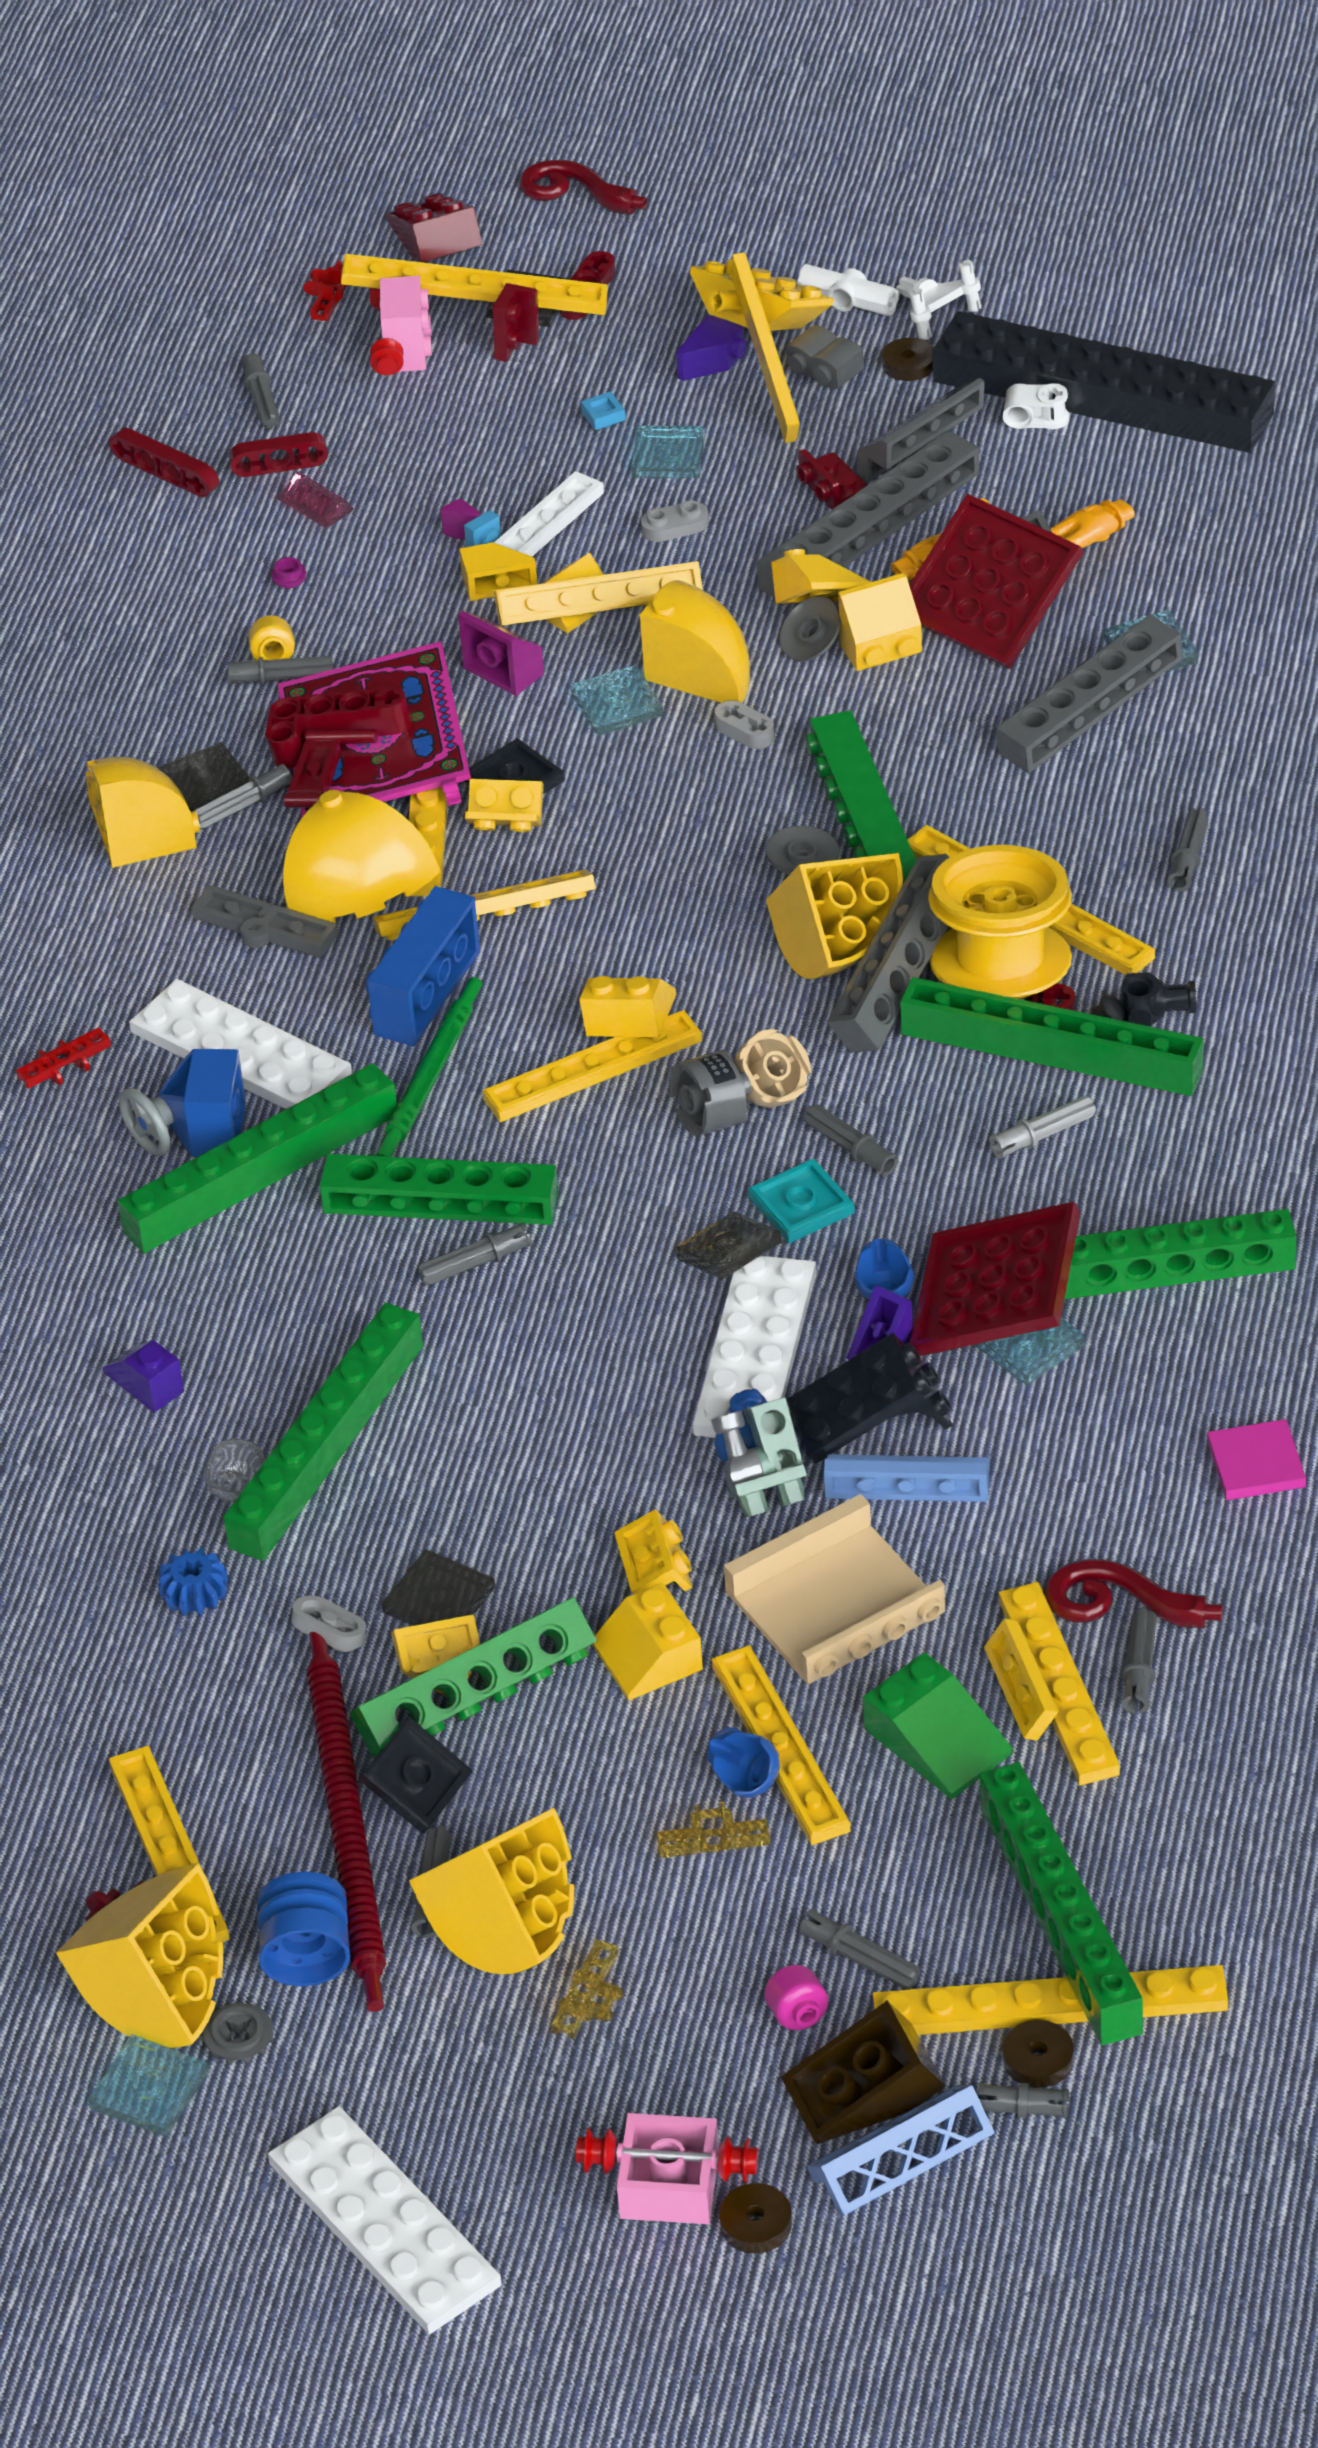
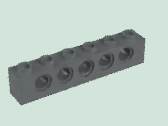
(1089, 693)
(892, 959)

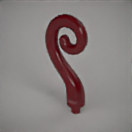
(610, 196)
(1172, 1607)

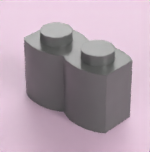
(825, 357)

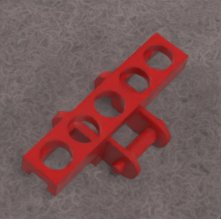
(323, 287)
(72, 1053)

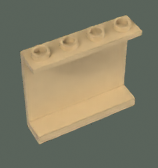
(831, 1591)

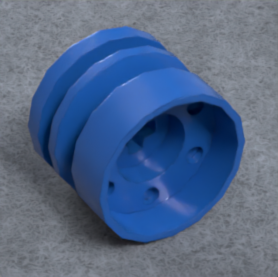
(303, 1929)

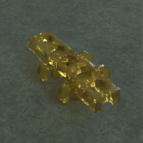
(729, 1829)
(595, 1983)

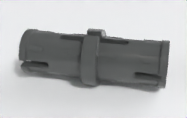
(1024, 2100)

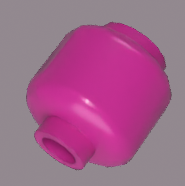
(796, 1994)

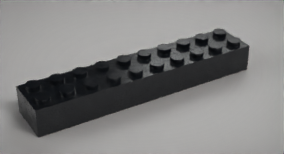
(1108, 380)

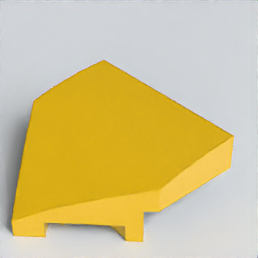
(434, 1643)

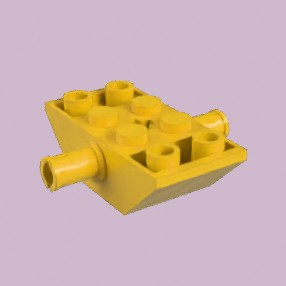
(783, 301)

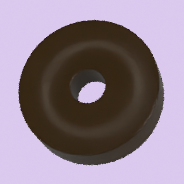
(908, 359)
(1038, 2037)
(760, 2234)

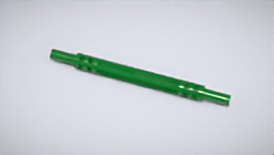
(429, 1068)

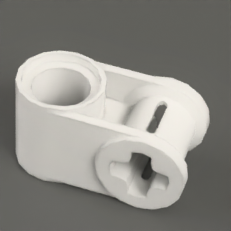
(1033, 405)

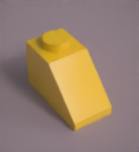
(495, 568)

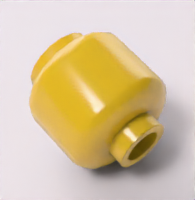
(271, 639)

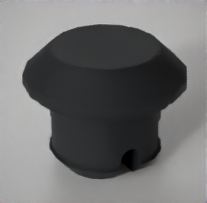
(1110, 1008)

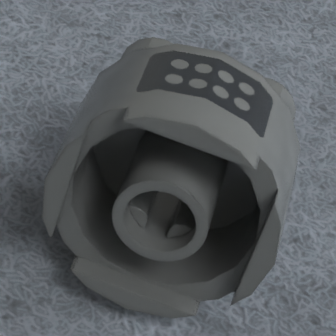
(710, 1093)

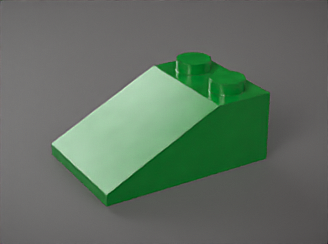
(934, 1726)

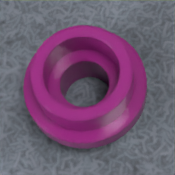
(288, 573)

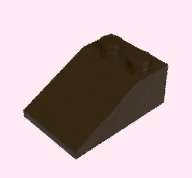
(863, 2076)

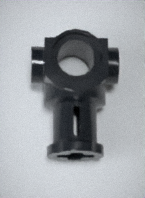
(1148, 998)

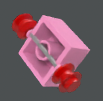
(403, 325)
(667, 2165)

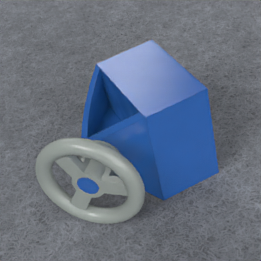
(198, 1101)

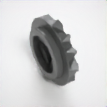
(238, 2018)

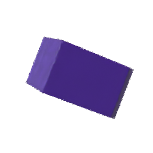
(883, 1315)

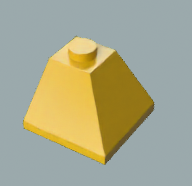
(809, 576)

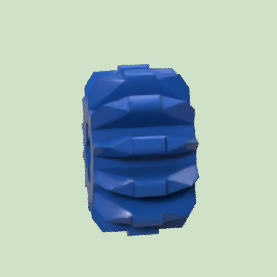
(193, 1581)

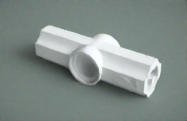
(850, 289)

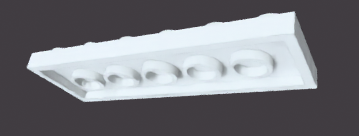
(271, 1060)
(756, 1335)
(384, 2220)

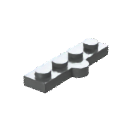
(264, 922)

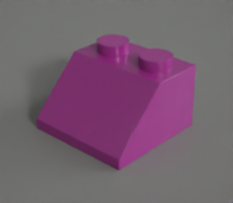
(499, 654)

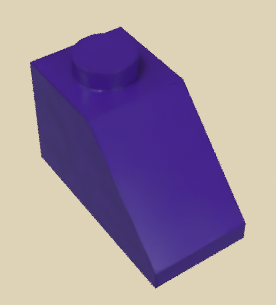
(710, 348)
(148, 1374)

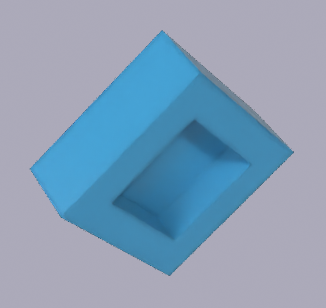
(603, 410)
(483, 529)

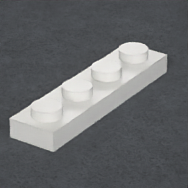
(552, 514)

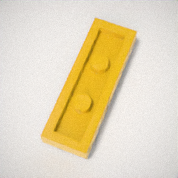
(1020, 1679)

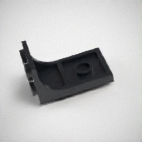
(864, 1393)

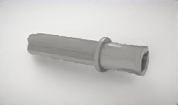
(1029, 1132)

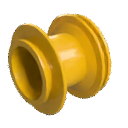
(1000, 920)

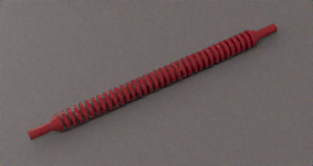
(346, 1820)

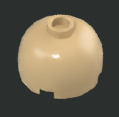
(774, 1067)

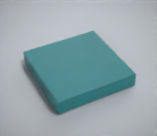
(801, 1200)

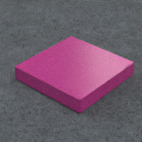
(1256, 1459)

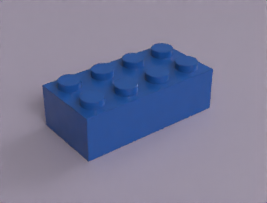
(423, 966)

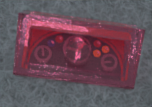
(314, 501)

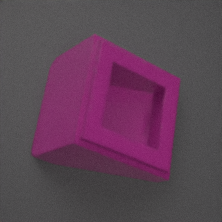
(455, 516)

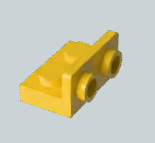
(505, 803)
(653, 1553)

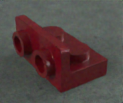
(515, 320)
(828, 477)

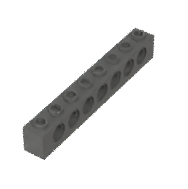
(882, 505)

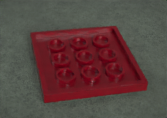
(991, 580)
(995, 1279)

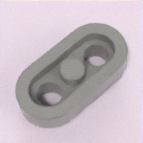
(674, 521)
(335, 1624)

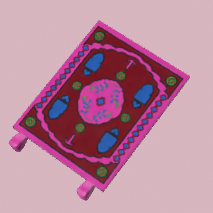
(405, 763)

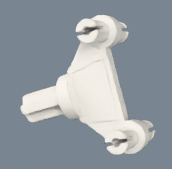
(928, 296)

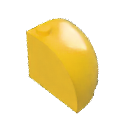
(694, 644)
(138, 810)
(353, 857)
(832, 911)
(504, 1898)
(151, 1958)

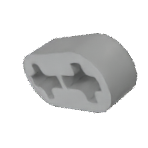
(744, 724)

